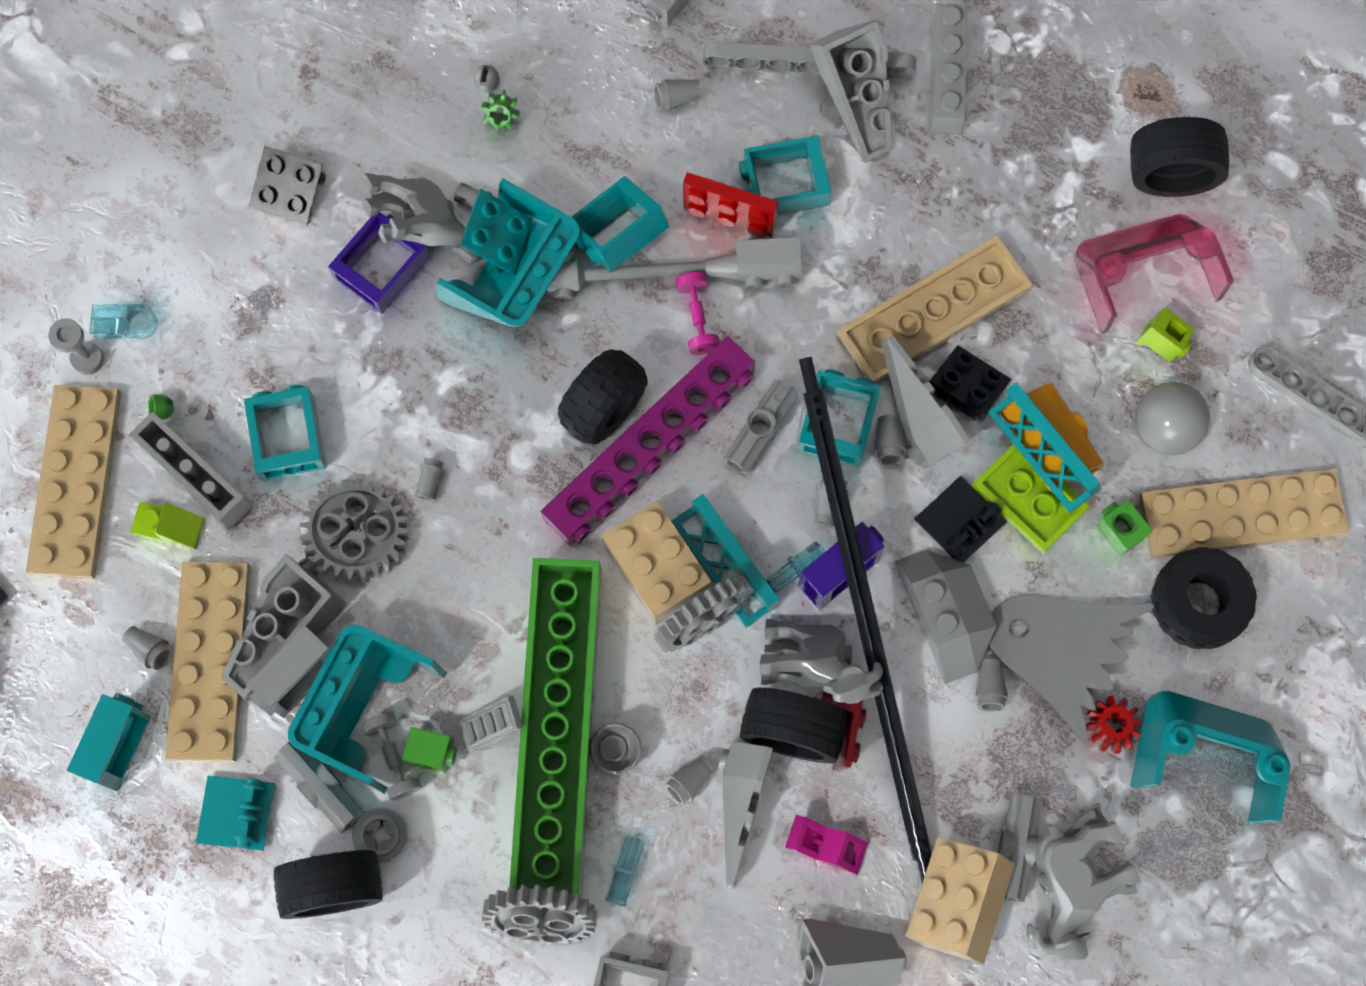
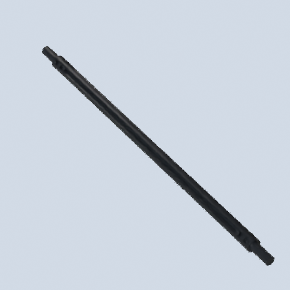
(866, 616)

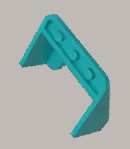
(515, 297)

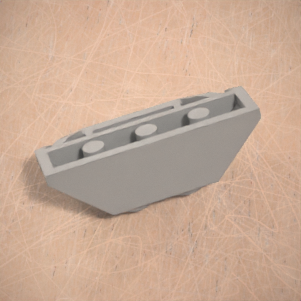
(949, 611)

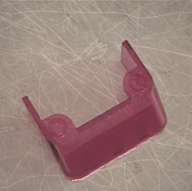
(1104, 258)

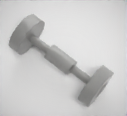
(68, 337)
(379, 724)

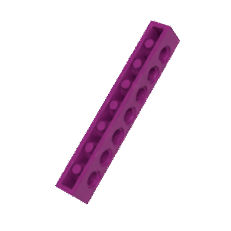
(724, 358)

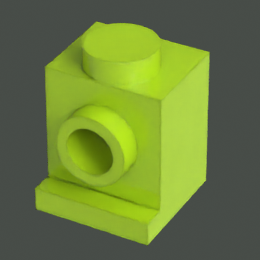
(1167, 335)

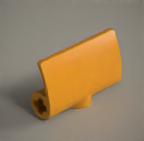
(1067, 423)

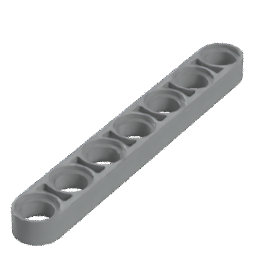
(788, 59)
(1303, 394)

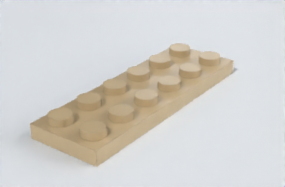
(936, 307)
(73, 482)
(1244, 512)
(208, 625)

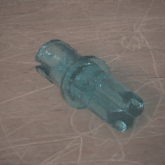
(793, 568)
(625, 871)

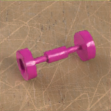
(691, 283)

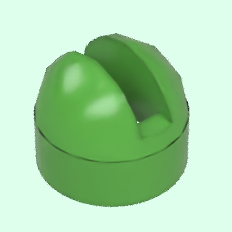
(160, 405)

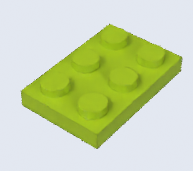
(1026, 499)

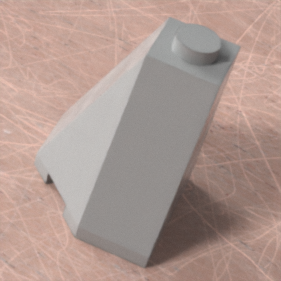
(848, 955)

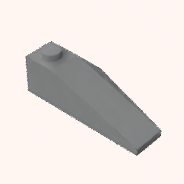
(287, 602)
(743, 780)

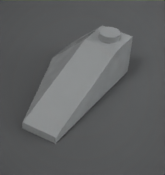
(856, 78)
(928, 428)

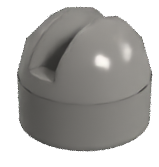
(492, 78)

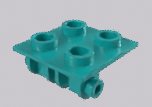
(496, 232)
(235, 813)

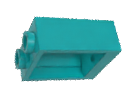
(788, 151)
(606, 208)
(859, 388)
(288, 463)
(110, 741)

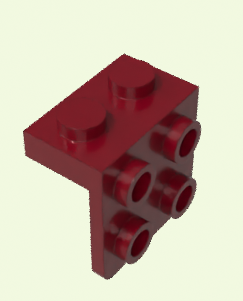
(856, 719)

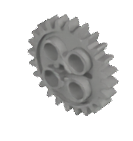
(334, 511)
(703, 613)
(561, 916)

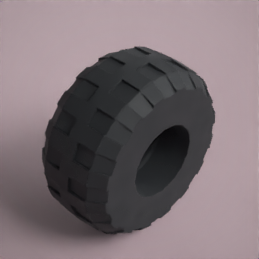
(602, 396)
(1222, 574)

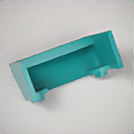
(342, 692)
(1176, 720)

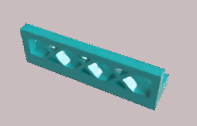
(1053, 439)
(734, 552)

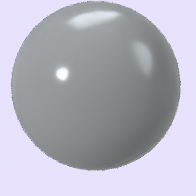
(1172, 418)

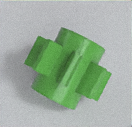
(499, 119)

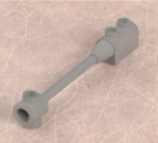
(750, 263)

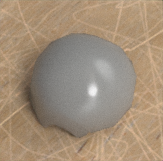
(615, 748)

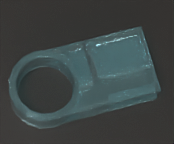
(115, 321)

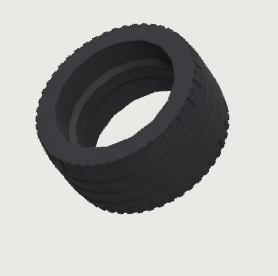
(1179, 157)
(794, 725)
(327, 884)

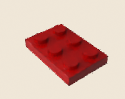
(729, 205)

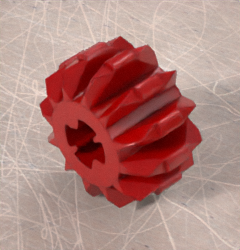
(1120, 716)

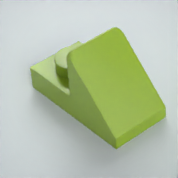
(167, 524)

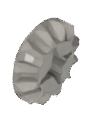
(370, 822)

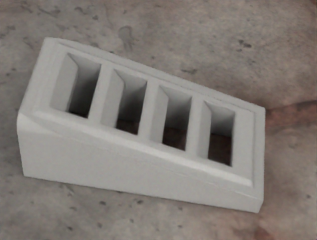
(488, 725)

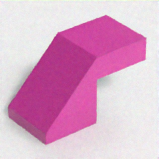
(826, 845)

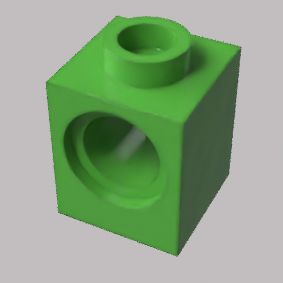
(1123, 541)
(429, 750)

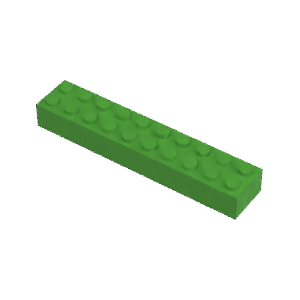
(556, 725)

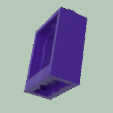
(342, 265)
(826, 575)

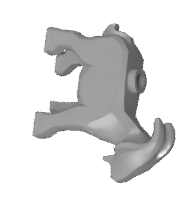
(425, 213)
(817, 660)
(1073, 883)

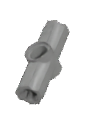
(751, 443)
(319, 787)
(1020, 842)

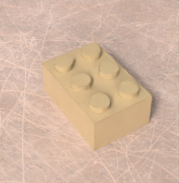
(656, 562)
(960, 900)

